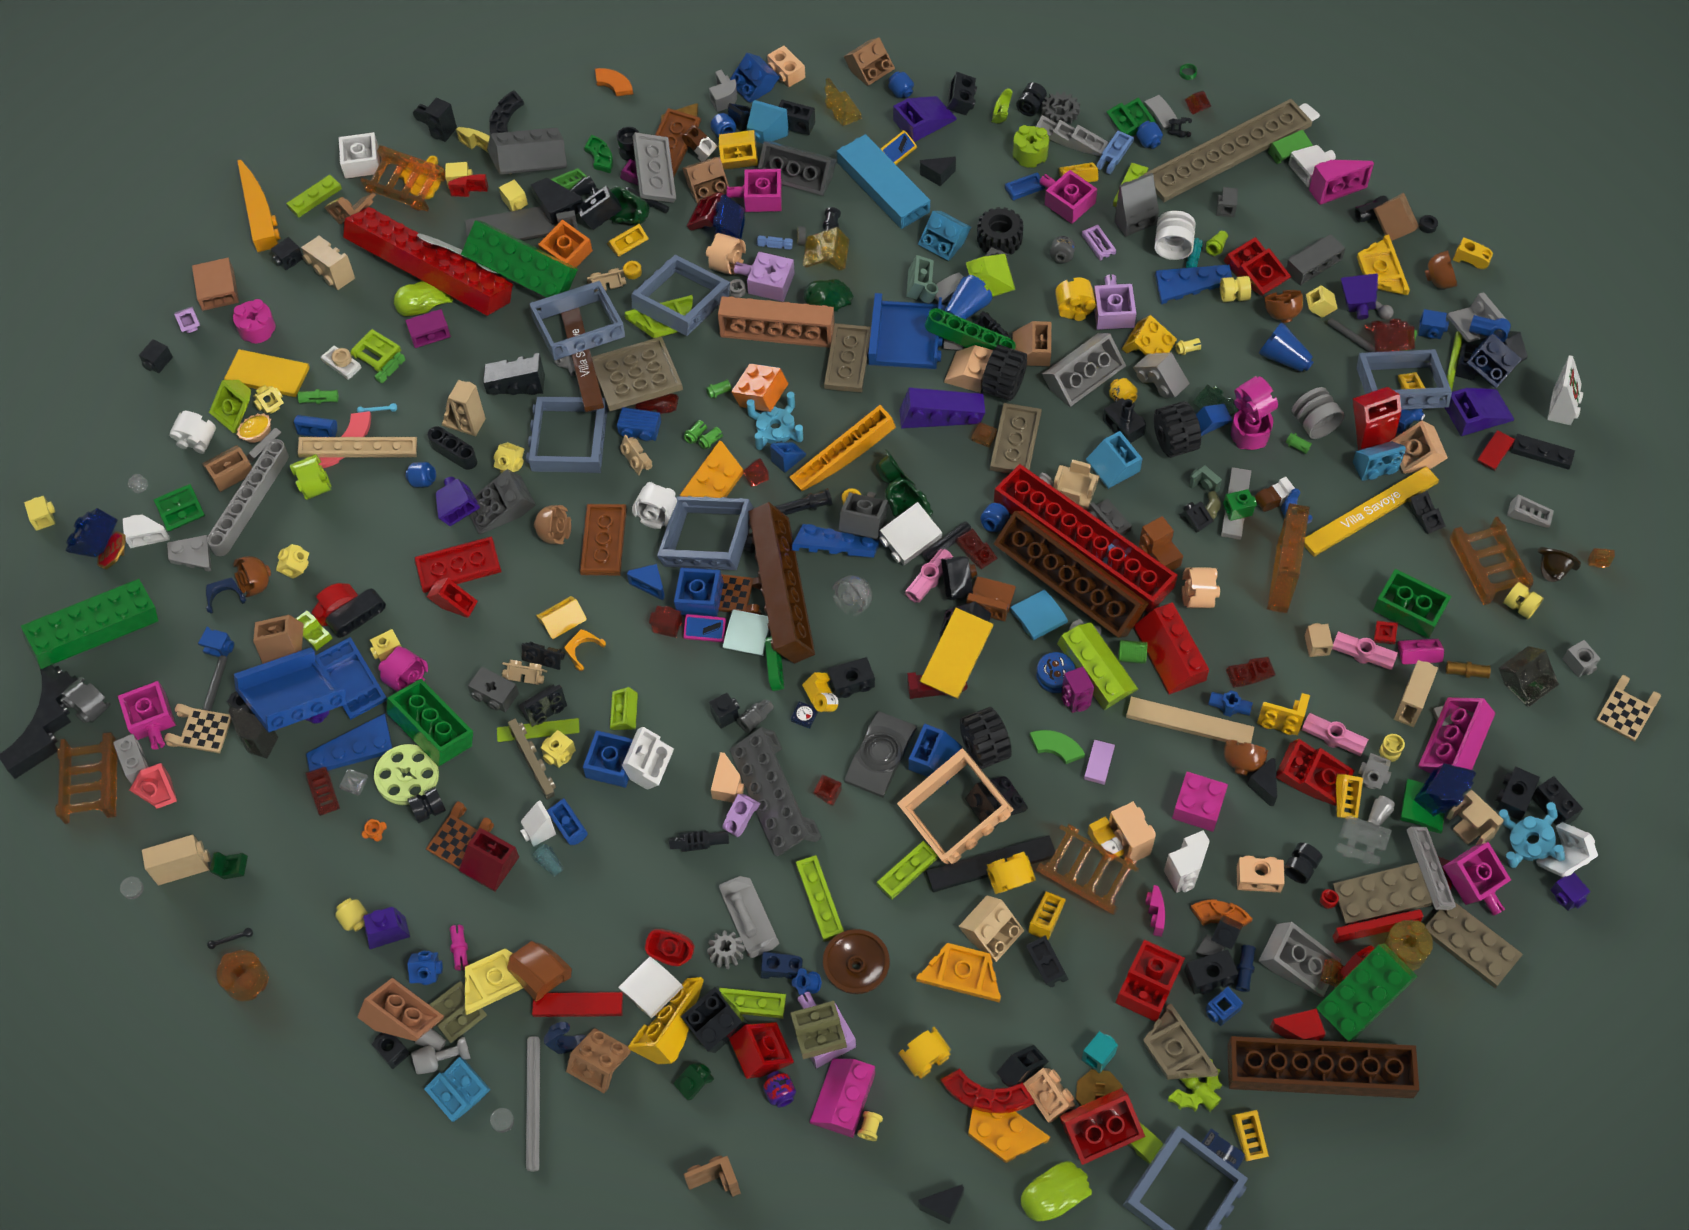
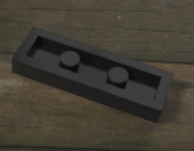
(1543, 451)

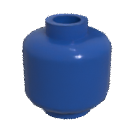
(901, 84)
(723, 124)
(1149, 134)
(421, 474)
(994, 517)

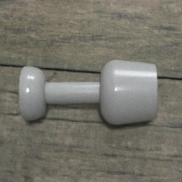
(426, 1058)

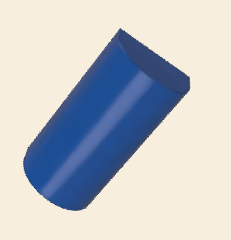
(315, 426)
(567, 822)

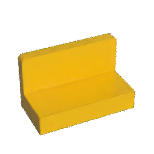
(562, 617)

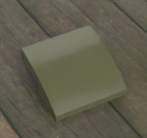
(452, 1007)
(818, 1030)

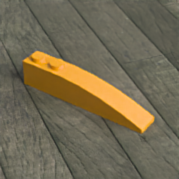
(259, 214)
(845, 448)

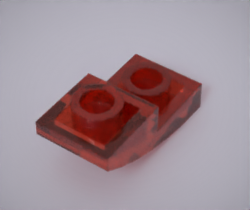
(662, 404)
(975, 549)
(1250, 673)

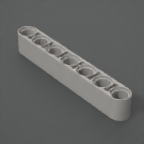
(248, 497)

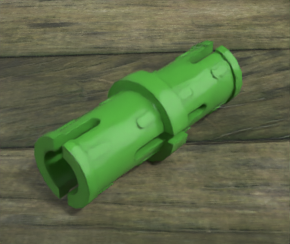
(318, 396)

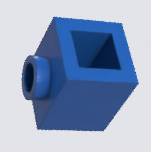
(1433, 324)

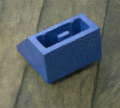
(754, 77)
(932, 750)

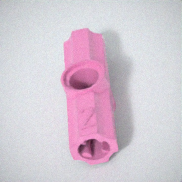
(923, 583)
(1375, 655)
(1346, 739)

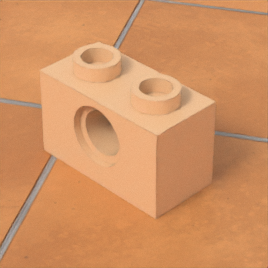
(1250, 881)

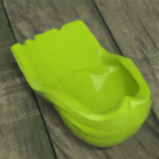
(419, 298)
(1055, 1192)

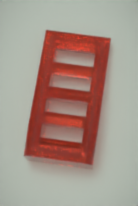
(319, 778)

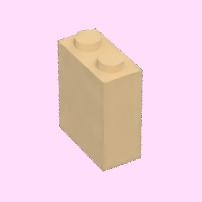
(1416, 693)
(176, 859)

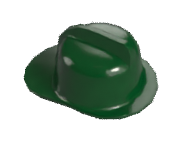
(889, 469)

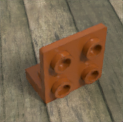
(993, 596)

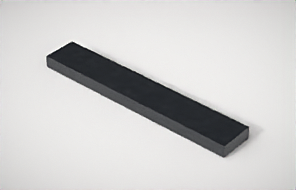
(975, 867)

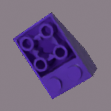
(921, 116)
(1477, 410)

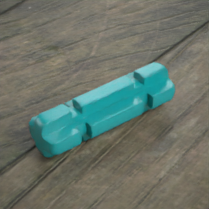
(1193, 258)

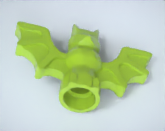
(1202, 1093)

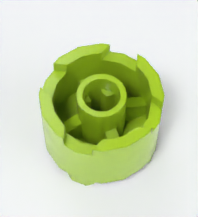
(1030, 146)
(311, 477)

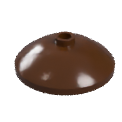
(854, 948)

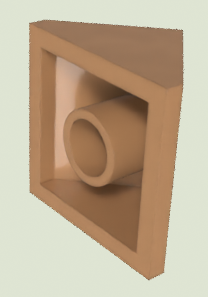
(1396, 217)

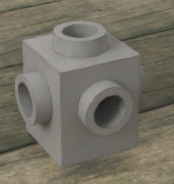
(1375, 771)

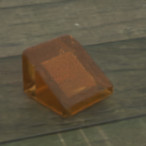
(1331, 972)

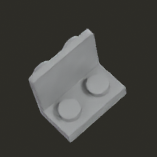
(1480, 307)

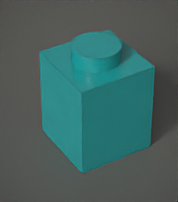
(1099, 1051)

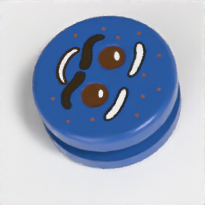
(1051, 671)

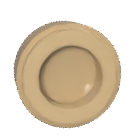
(341, 357)

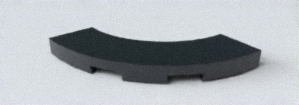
(501, 115)

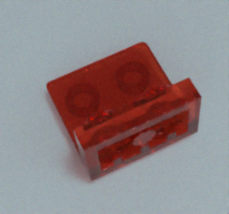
(1392, 336)

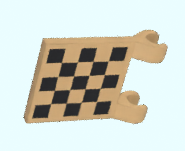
(1625, 712)
(202, 731)

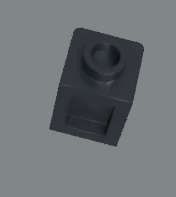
(1197, 515)

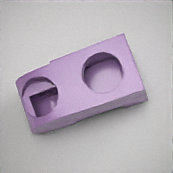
(740, 814)

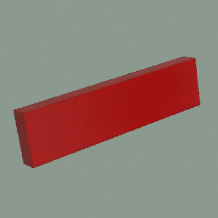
(1374, 926)
(579, 1004)

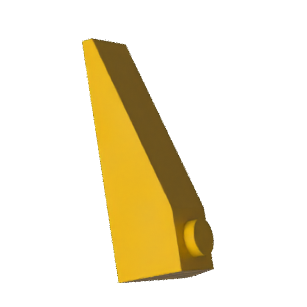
(667, 1033)

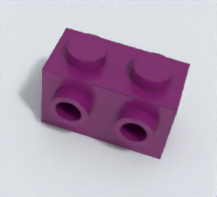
(428, 328)
(1077, 690)

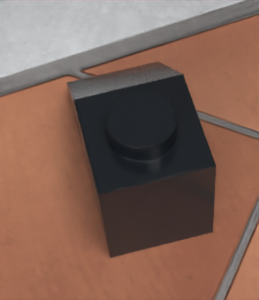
(1022, 1066)

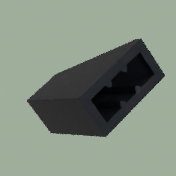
(554, 198)

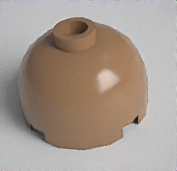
(553, 524)

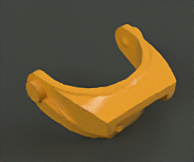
(580, 637)

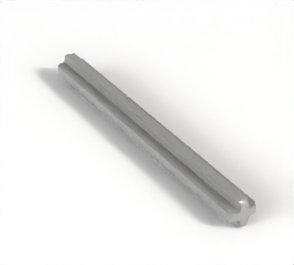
(533, 1104)

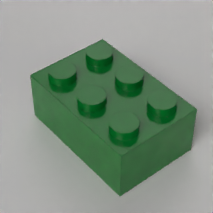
(1412, 603)

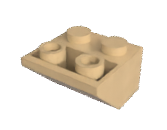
(991, 927)

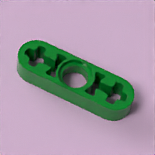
(775, 668)

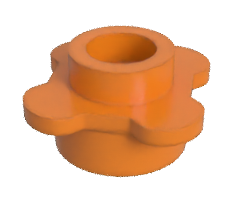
(374, 824)

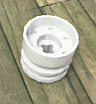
(1175, 235)

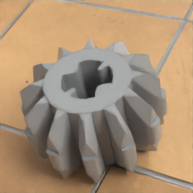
(723, 957)

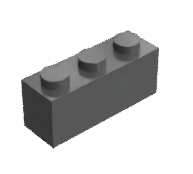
(1315, 259)

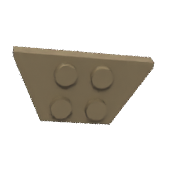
(1177, 1049)

